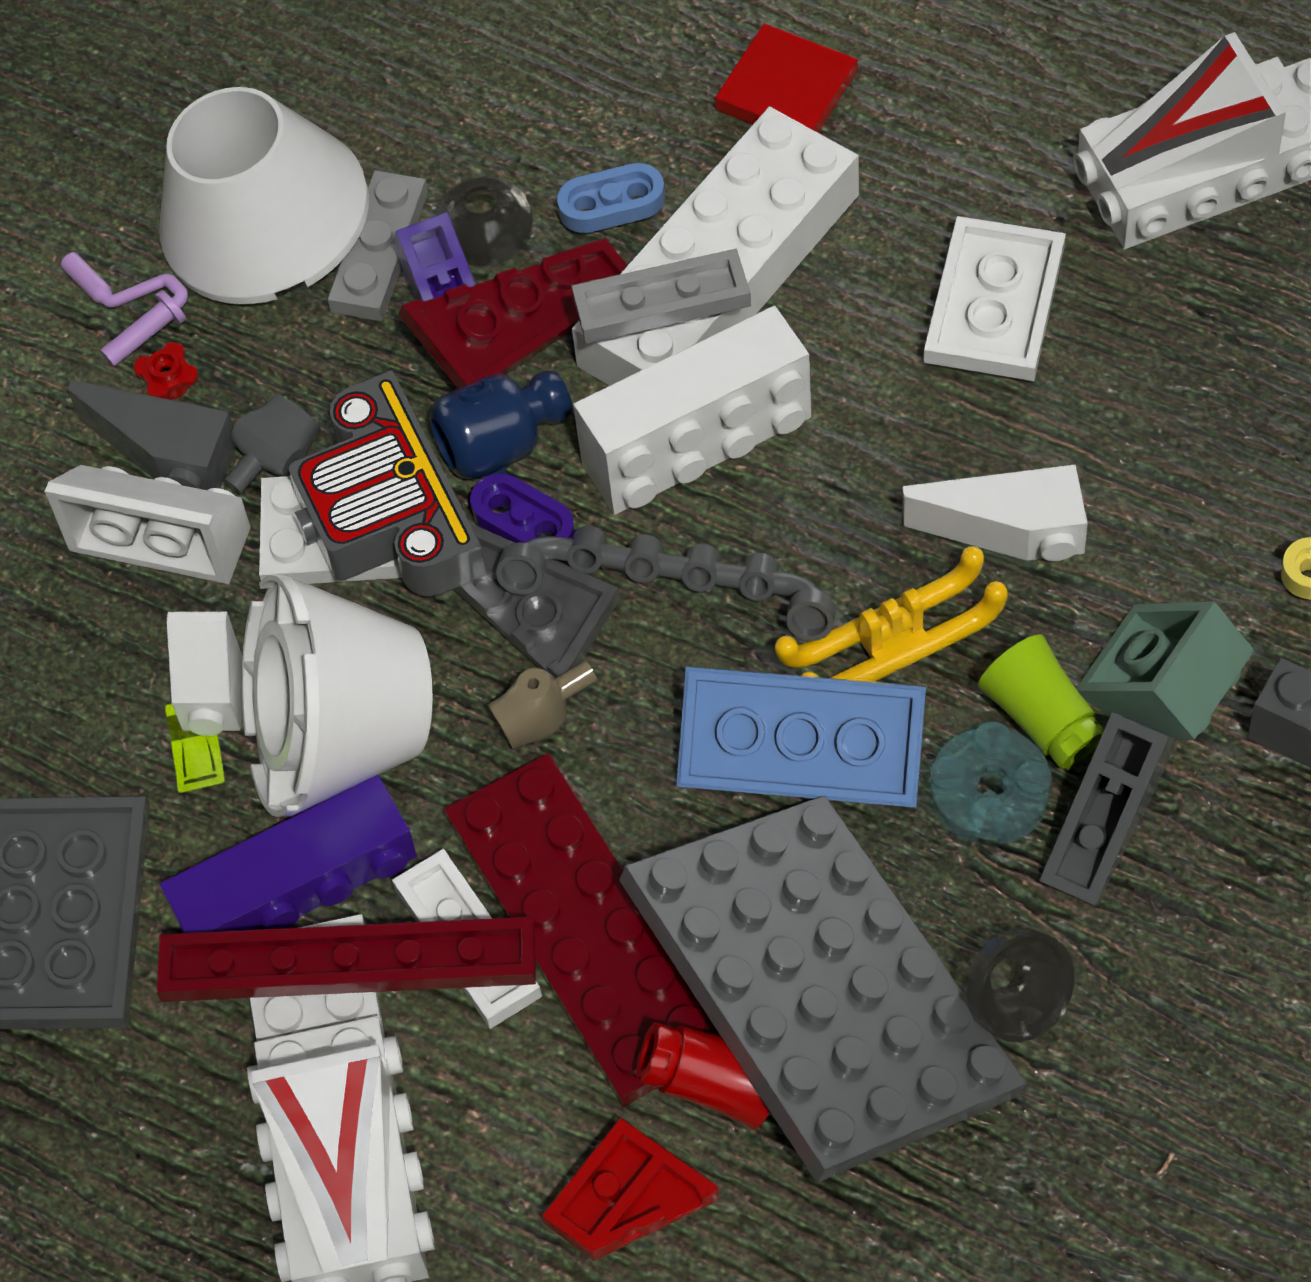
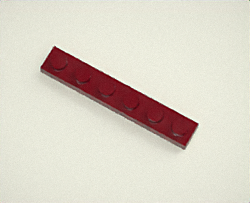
(346, 959)

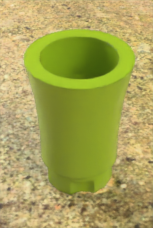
(1043, 701)

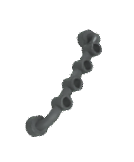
(809, 610)

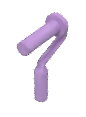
(147, 325)

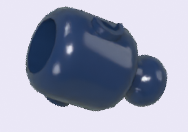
(496, 421)

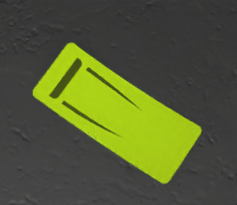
(195, 756)

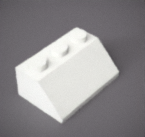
(150, 521)

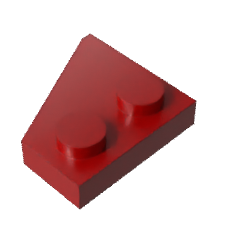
(626, 1193)

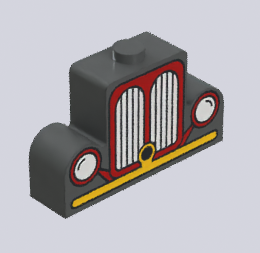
(384, 495)

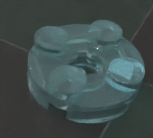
(990, 816)

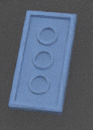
(801, 736)

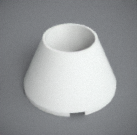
(256, 198)
(328, 694)

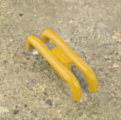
(895, 629)

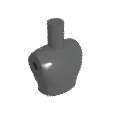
(270, 440)

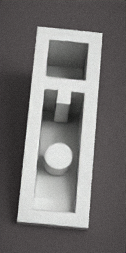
(1009, 513)

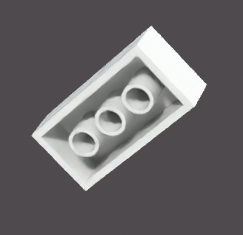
(694, 410)

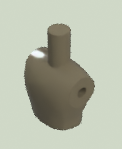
(537, 703)

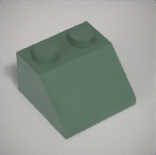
(1168, 666)

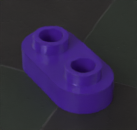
(528, 512)

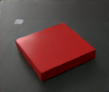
(788, 75)

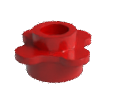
(170, 383)

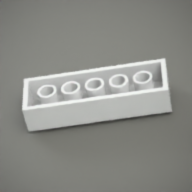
(764, 198)

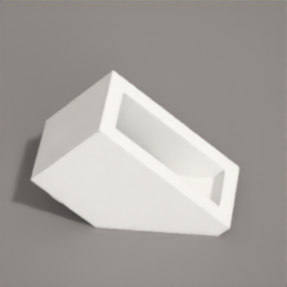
(205, 672)

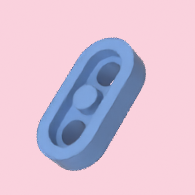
(610, 197)

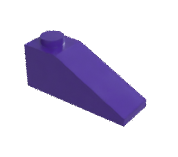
(431, 257)

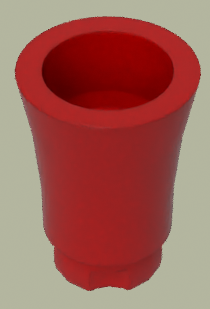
(699, 1070)

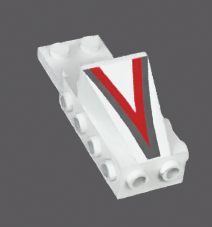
(1200, 144)
(337, 1139)

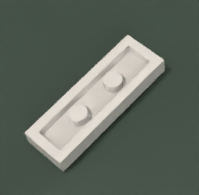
(440, 893)

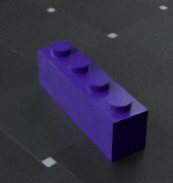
(295, 865)

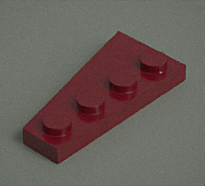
(509, 317)

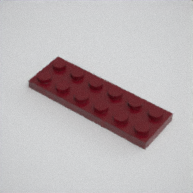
(590, 938)

